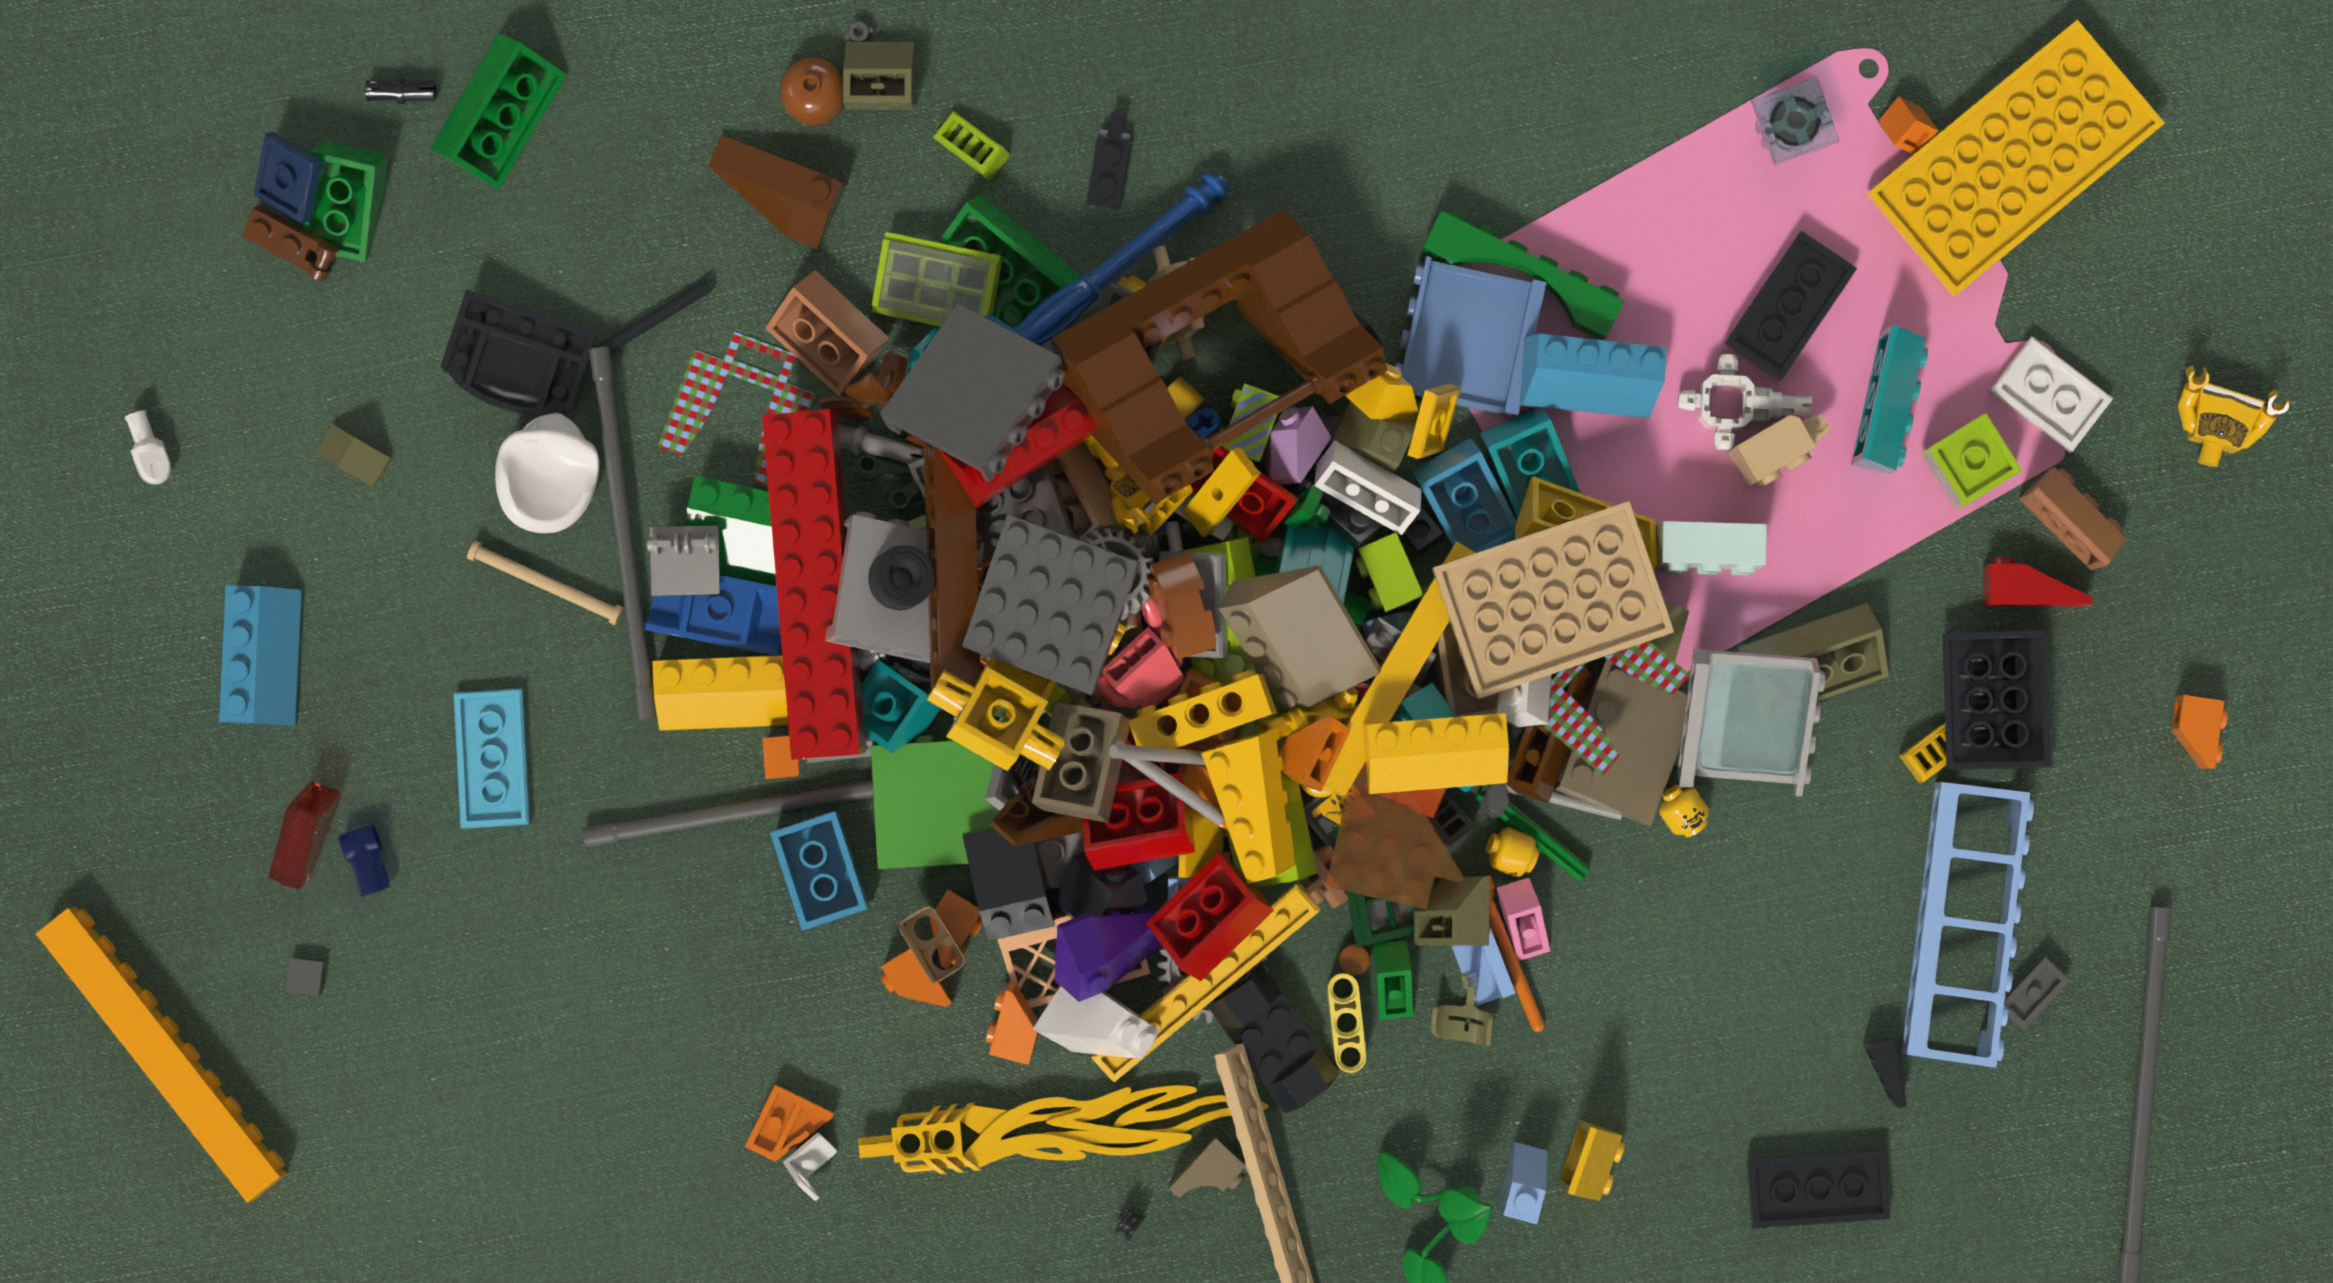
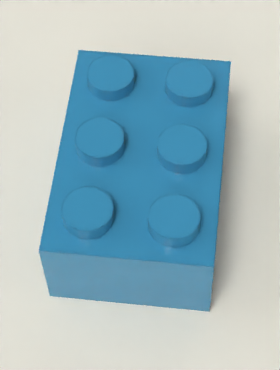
(820, 870)

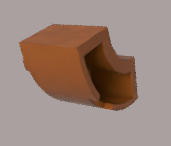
(1185, 623)

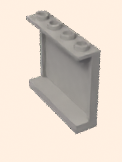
(858, 616)

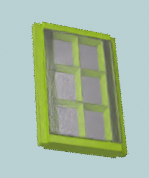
(928, 279)

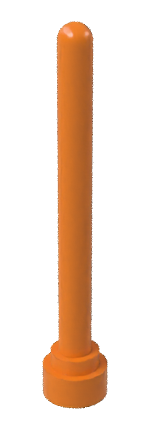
(1513, 965)

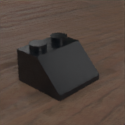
(1099, 890)

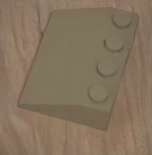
(1298, 636)
(1646, 733)

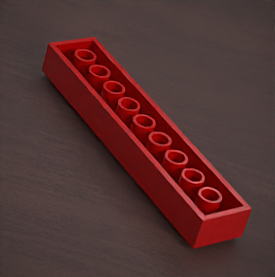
(808, 560)

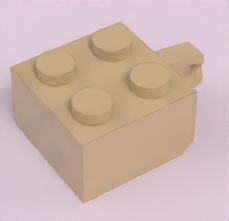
(1778, 446)

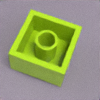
(1389, 574)

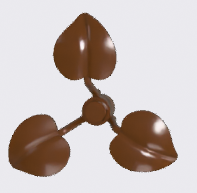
(872, 392)

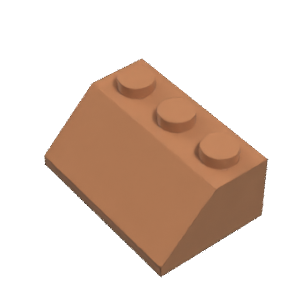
(826, 332)
(2074, 518)

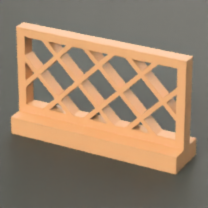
(1025, 940)

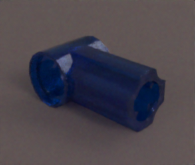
(363, 850)

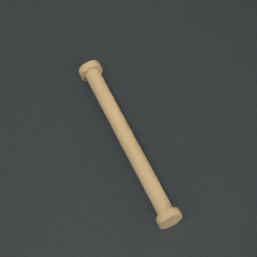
(544, 582)

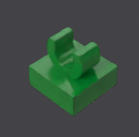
(1307, 510)

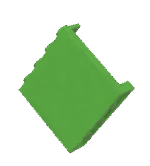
(927, 801)

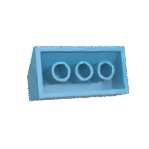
(1591, 375)
(260, 655)

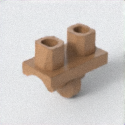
(1334, 896)

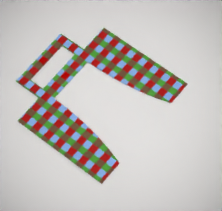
(703, 384)
(1579, 730)

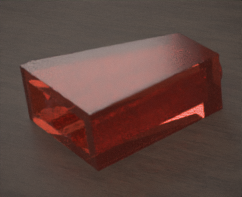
(303, 834)

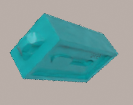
(1316, 547)

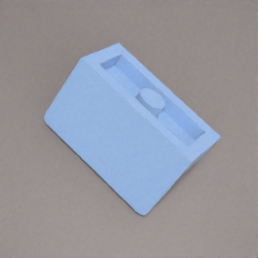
(1490, 969)

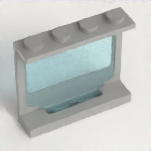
(1750, 718)

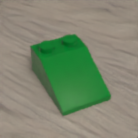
(348, 198)

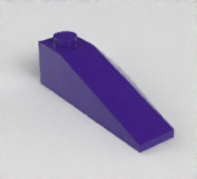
(1101, 950)

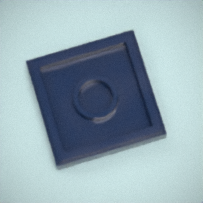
(287, 177)

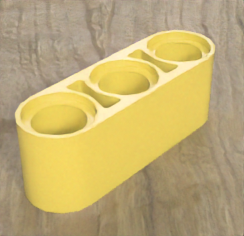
(1353, 1038)

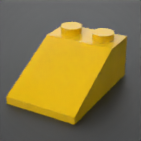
(1591, 1161)

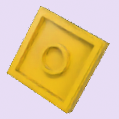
(1434, 420)

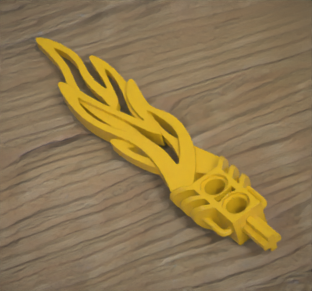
(995, 1123)

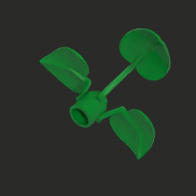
(1459, 1207)

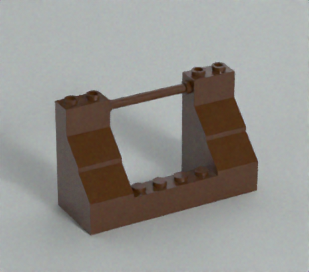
(1280, 293)

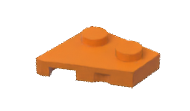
(785, 1123)

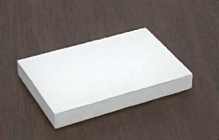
(2051, 394)

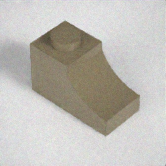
(1211, 1167)

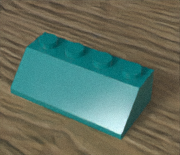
(1889, 400)

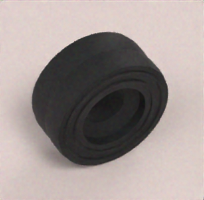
(915, 564)

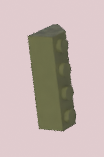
(1845, 645)

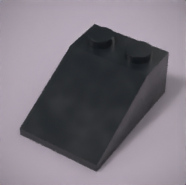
(1008, 884)

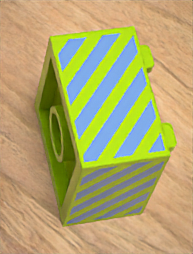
(1254, 440)
(1971, 461)

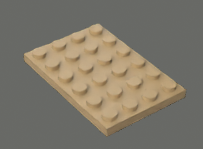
(1553, 600)

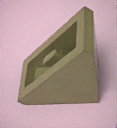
(353, 455)

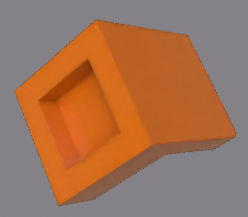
(1907, 125)
(778, 758)

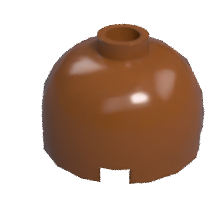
(812, 91)

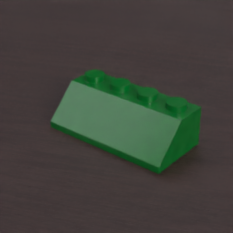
(498, 111)

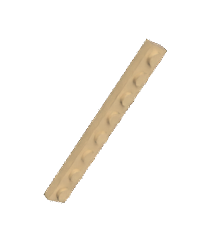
(1262, 1165)

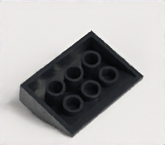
(1998, 700)

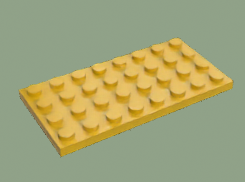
(2015, 158)

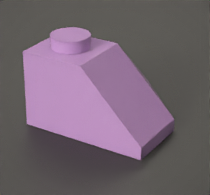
(1294, 445)

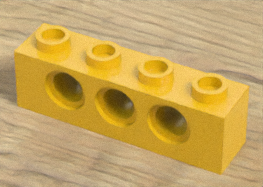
(1255, 705)

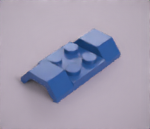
(739, 617)

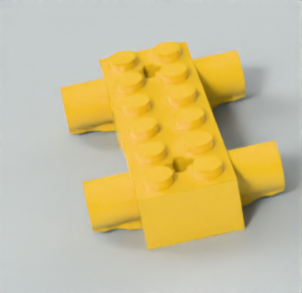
(1012, 696)

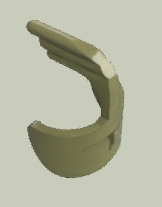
(1454, 1029)

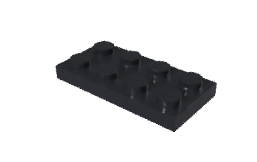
(1790, 305)
(1818, 1188)

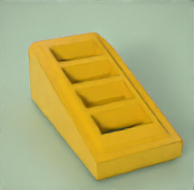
(1913, 763)

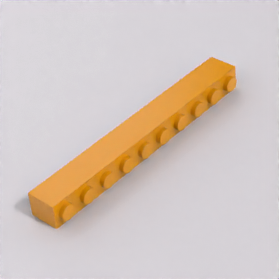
(162, 1053)

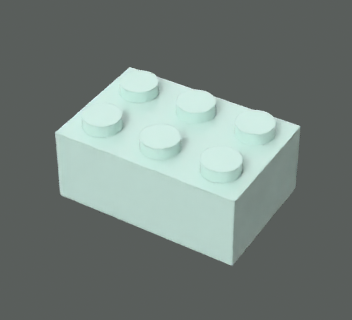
(1711, 547)

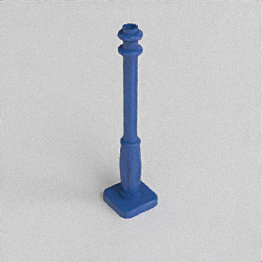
(1071, 301)

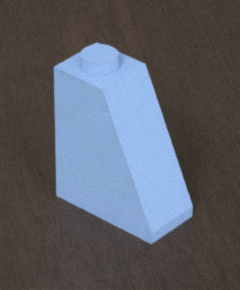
(1524, 1183)

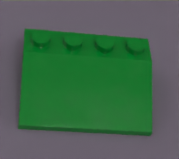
(1027, 269)
(742, 525)

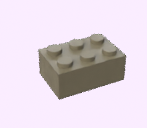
(1084, 773)

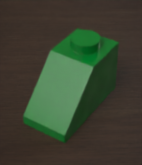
(1393, 979)

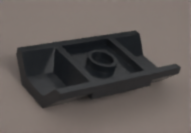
(1275, 1041)

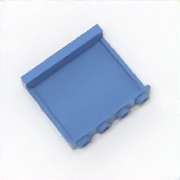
(1470, 334)

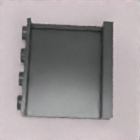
(975, 391)

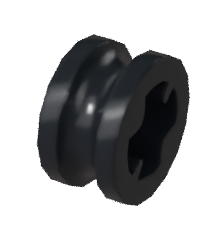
(1129, 1223)

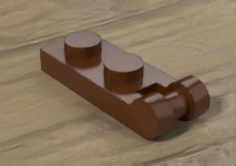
(290, 242)

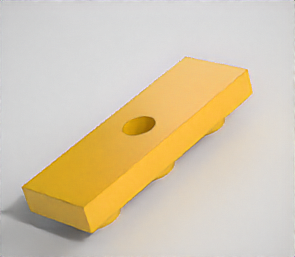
(1221, 492)

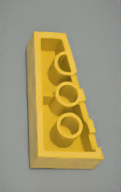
(1253, 802)

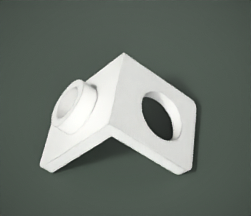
(808, 1160)

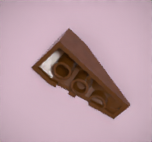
(784, 192)
(1026, 823)

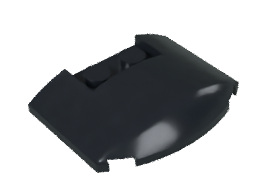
(516, 356)

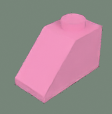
(1523, 919)

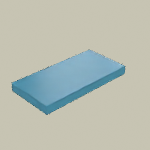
(492, 758)

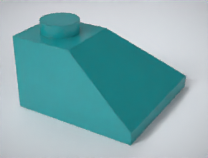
(894, 708)

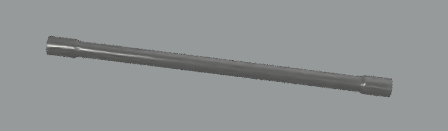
(603, 376)
(614, 832)
(2158, 936)

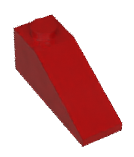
(2023, 586)

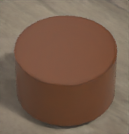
(1354, 959)

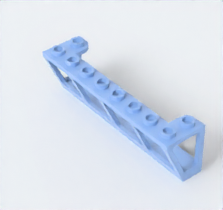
(1932, 919)

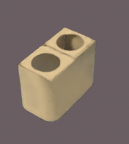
(941, 939)

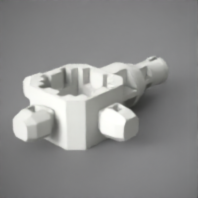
(1757, 403)

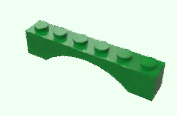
(1586, 305)

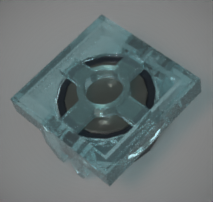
(1793, 123)

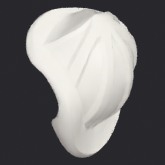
(546, 474)

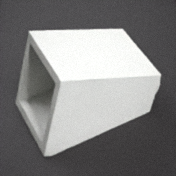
(1096, 1026)

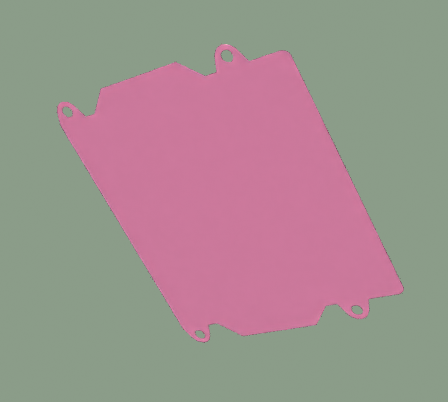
(1688, 253)

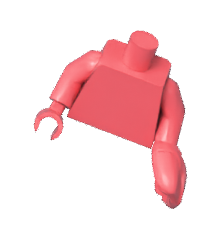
(1144, 670)

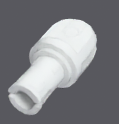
(148, 452)

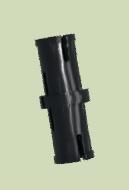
(400, 90)

